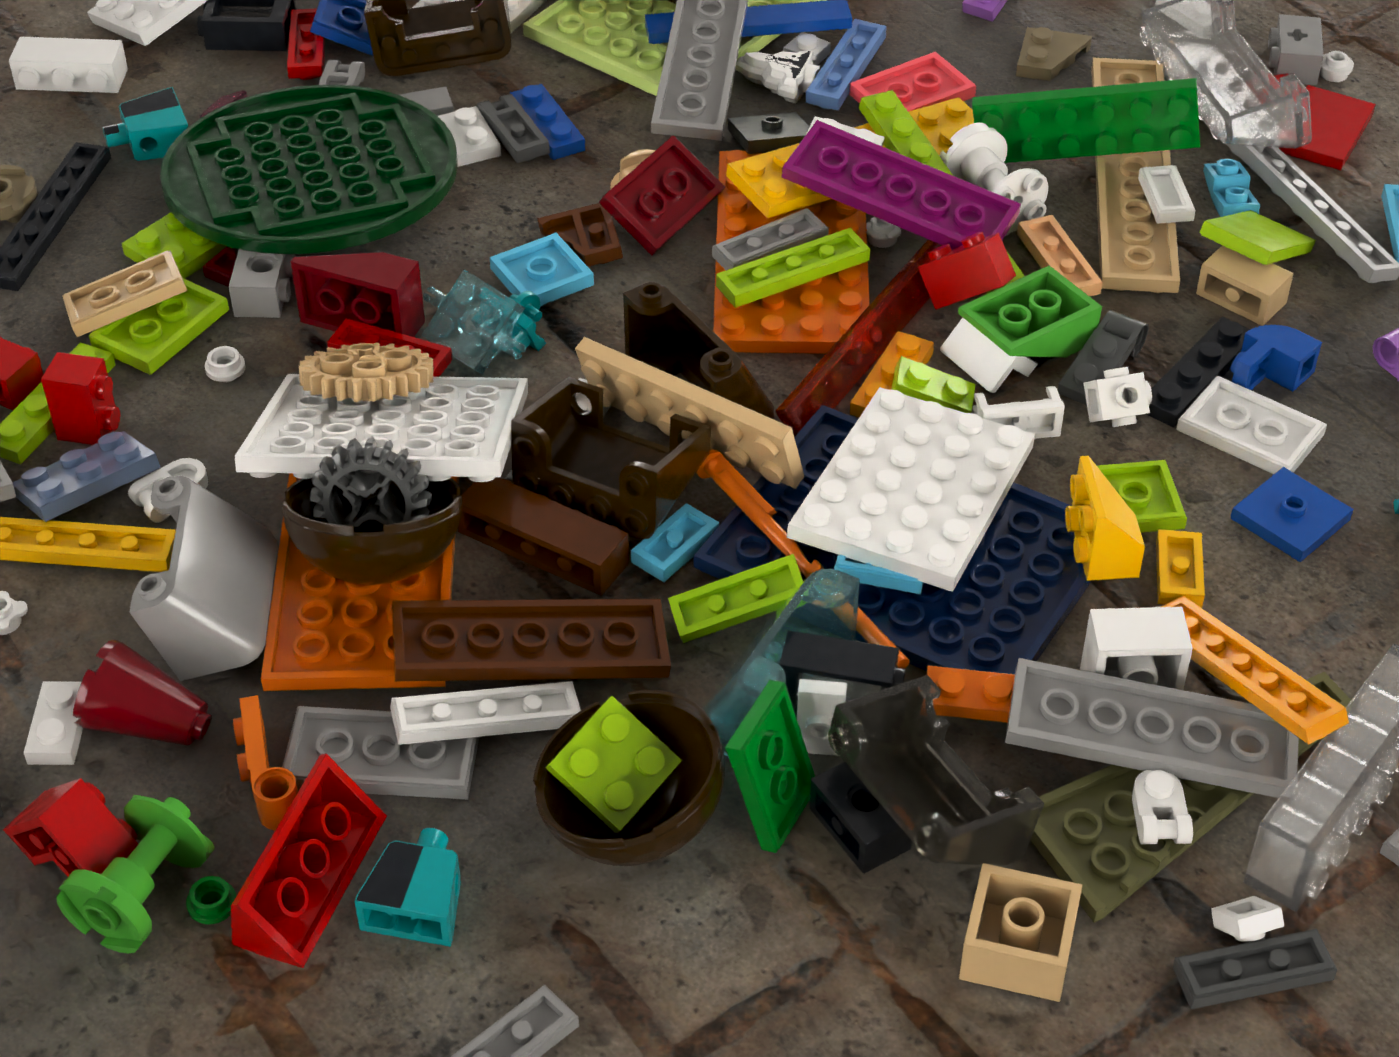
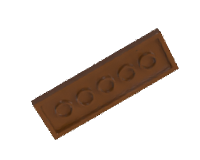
(529, 639)

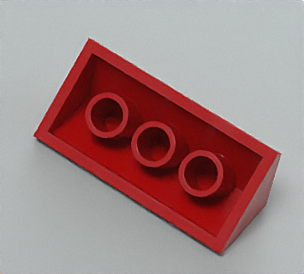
(305, 866)

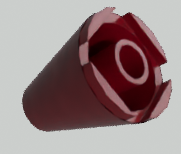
(138, 700)

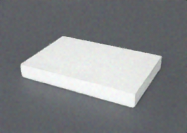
(1251, 426)

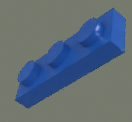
(551, 120)

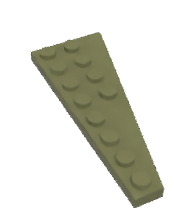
(1093, 836)

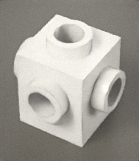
(1118, 397)

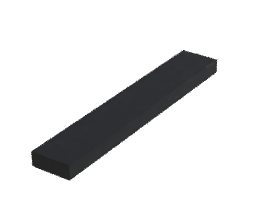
(50, 213)

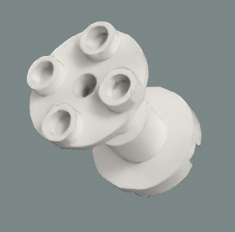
(979, 159)

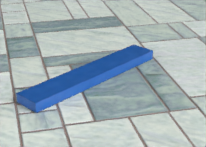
(770, 19)

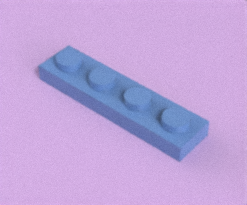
(845, 64)

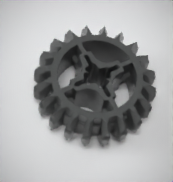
(345, 472)

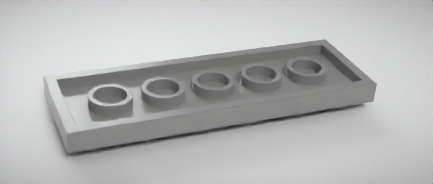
(699, 68)
(1150, 728)

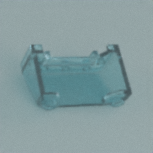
(820, 606)

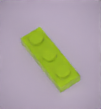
(735, 598)

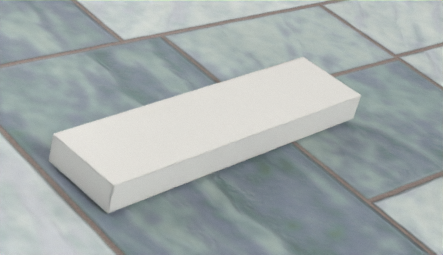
(483, 712)

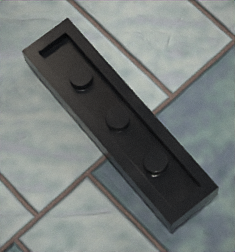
(1195, 371)

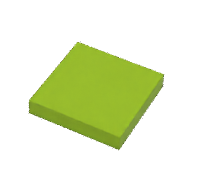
(1148, 493)

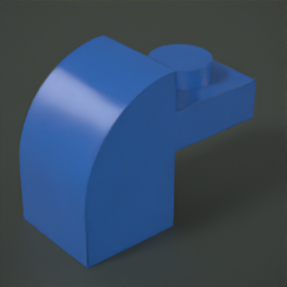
(1277, 354)

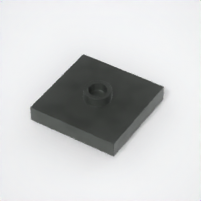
(768, 132)

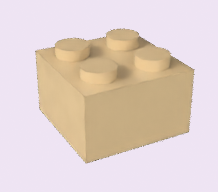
(1020, 932)

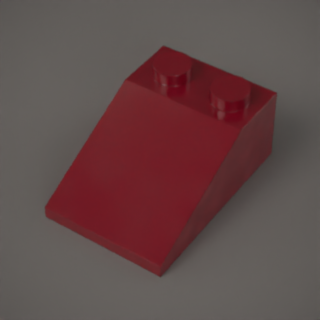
(360, 287)

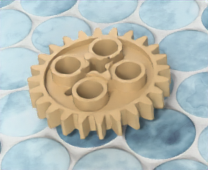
(366, 372)

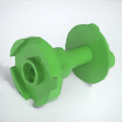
(115, 898)

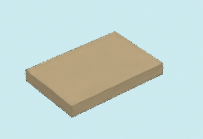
(123, 293)

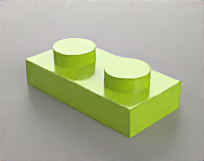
(933, 385)

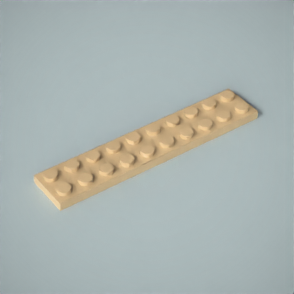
(1132, 246)

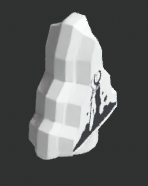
(783, 73)

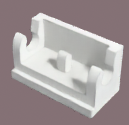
(1037, 417)

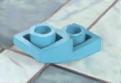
(1229, 187)

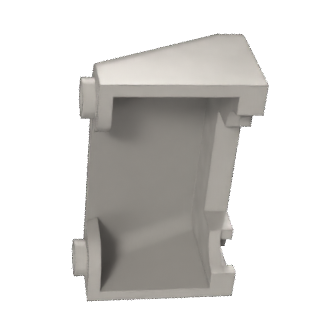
(218, 591)

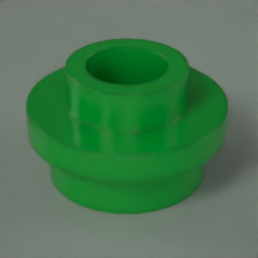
(210, 890)

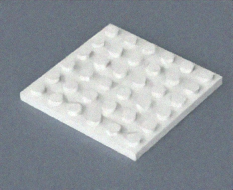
(449, 427)

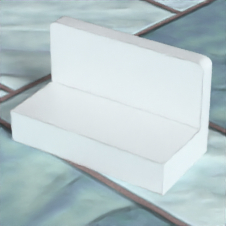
(982, 357)

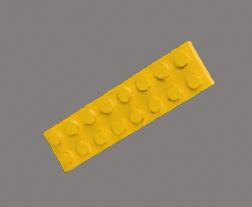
(762, 179)

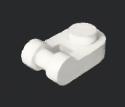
(141, 489)
(1161, 797)

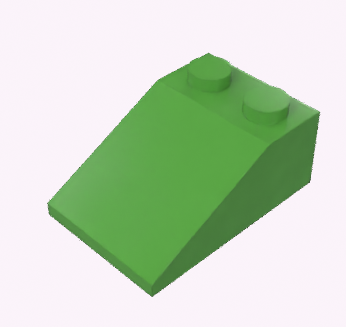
(1035, 316)

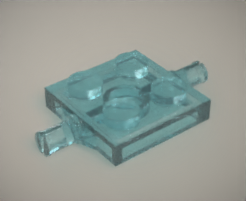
(474, 321)

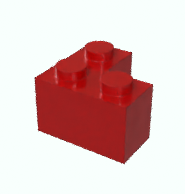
(72, 829)

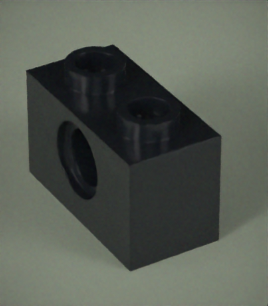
(856, 818)

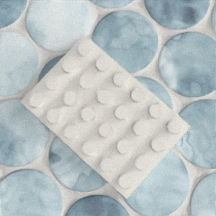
(912, 488)

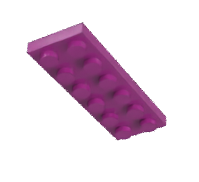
(896, 187)

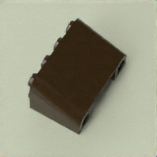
(598, 467)

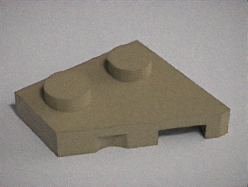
(1048, 52)

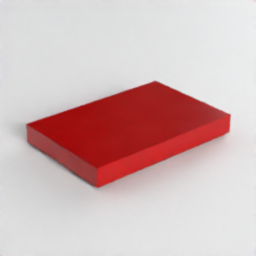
(1335, 127)

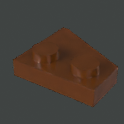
(587, 232)

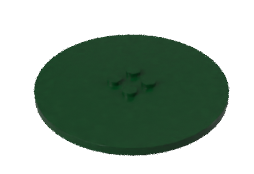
(309, 169)

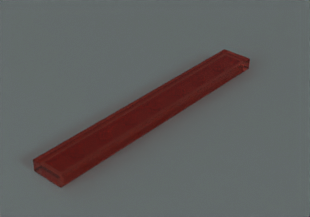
(859, 344)

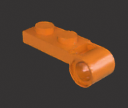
(972, 693)
(271, 787)

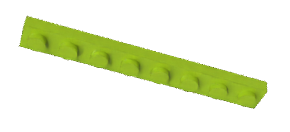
(903, 135)

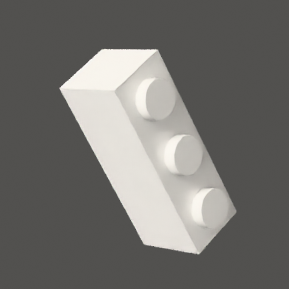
(68, 64)

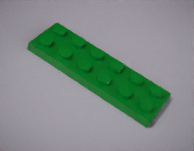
(1094, 120)

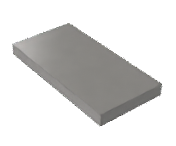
(369, 753)

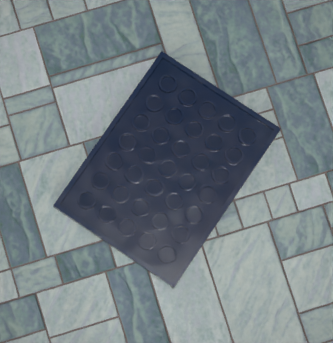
(1001, 608)

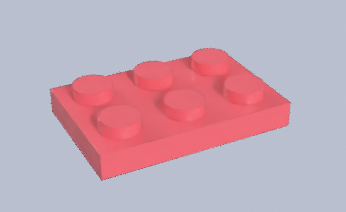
(917, 83)

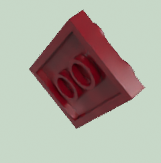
(661, 195)

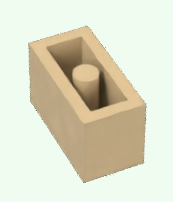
(1244, 285)

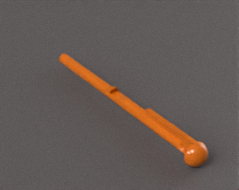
(761, 514)

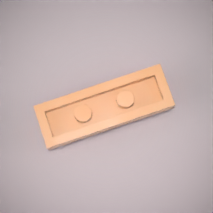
(1053, 247)

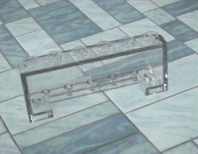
(1233, 84)

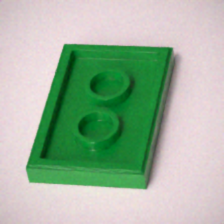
(771, 765)

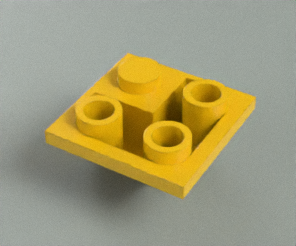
(1103, 526)

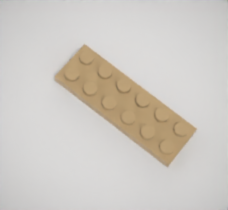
(655, 396)

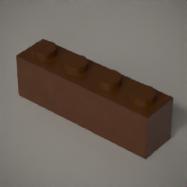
(544, 533)

